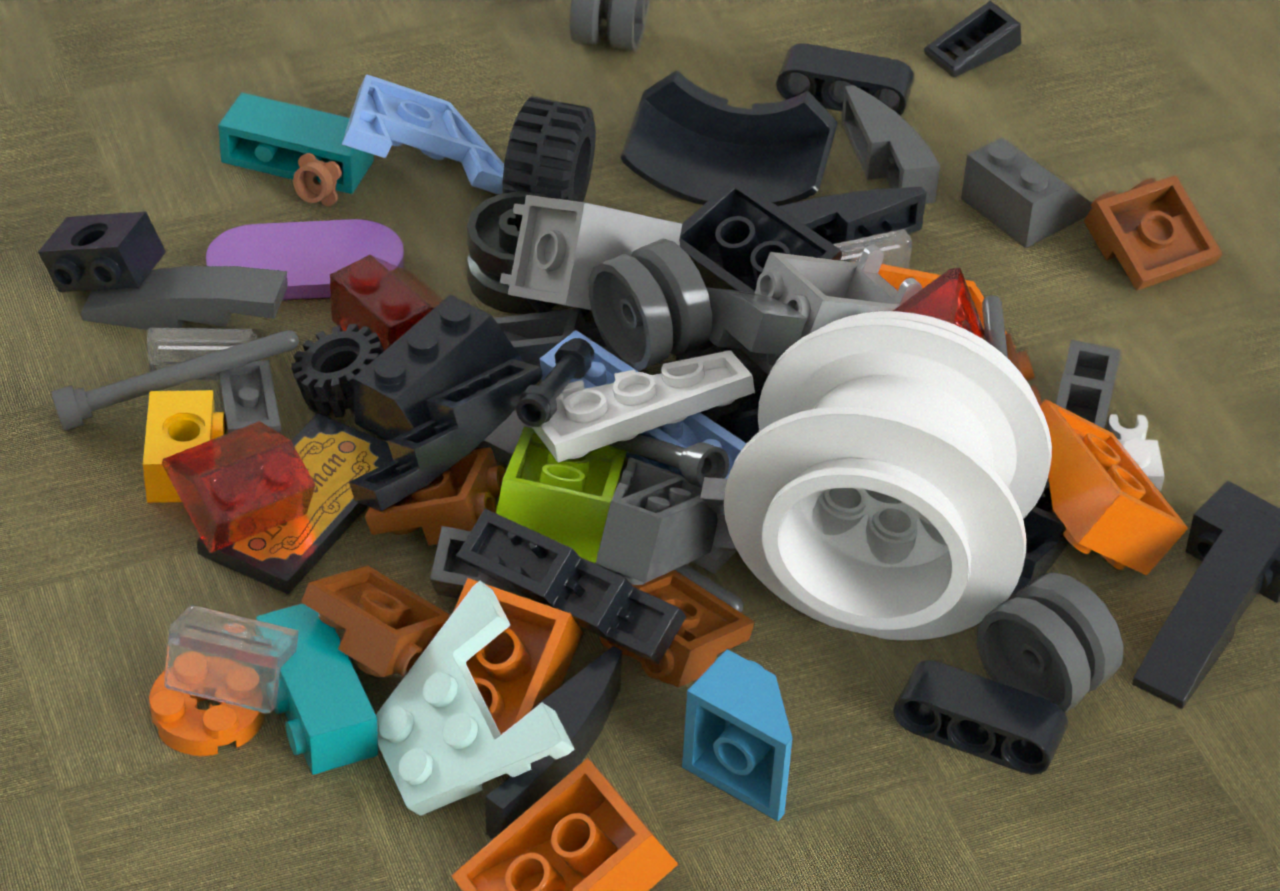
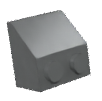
(1019, 193)

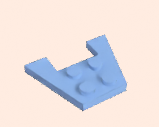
(398, 115)

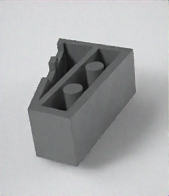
(654, 524)

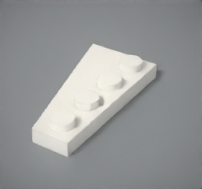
(641, 402)

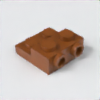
(1152, 231)
(449, 500)
(381, 619)
(706, 631)

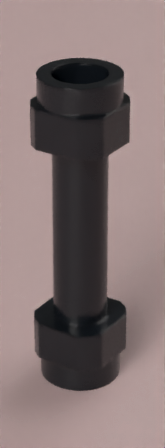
(539, 402)

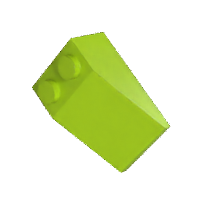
(561, 498)

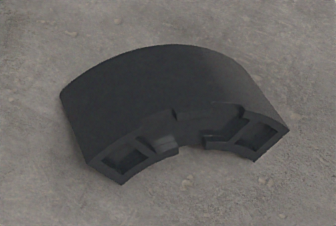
(698, 143)

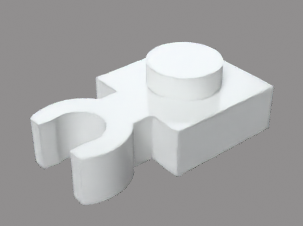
(1144, 452)

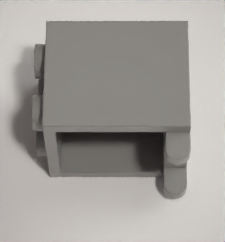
(568, 238)
(828, 290)

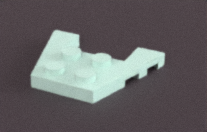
(439, 727)

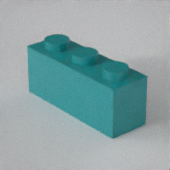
(275, 134)
(322, 695)

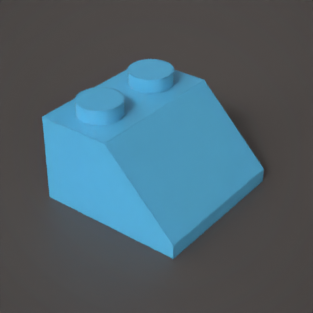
(739, 733)

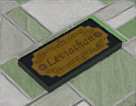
(290, 550)

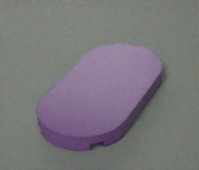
(305, 250)

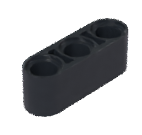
(828, 71)
(981, 717)

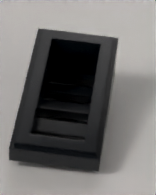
(985, 20)

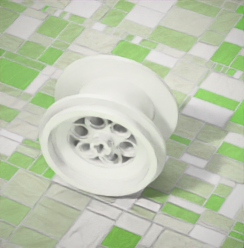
(890, 477)

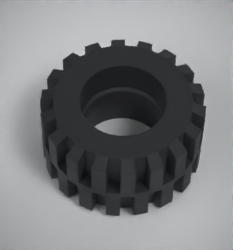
(550, 150)

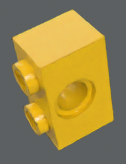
(175, 424)

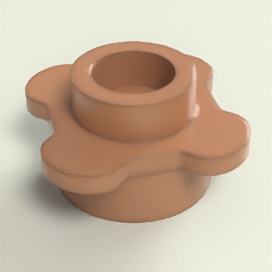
(307, 185)

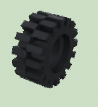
(330, 364)

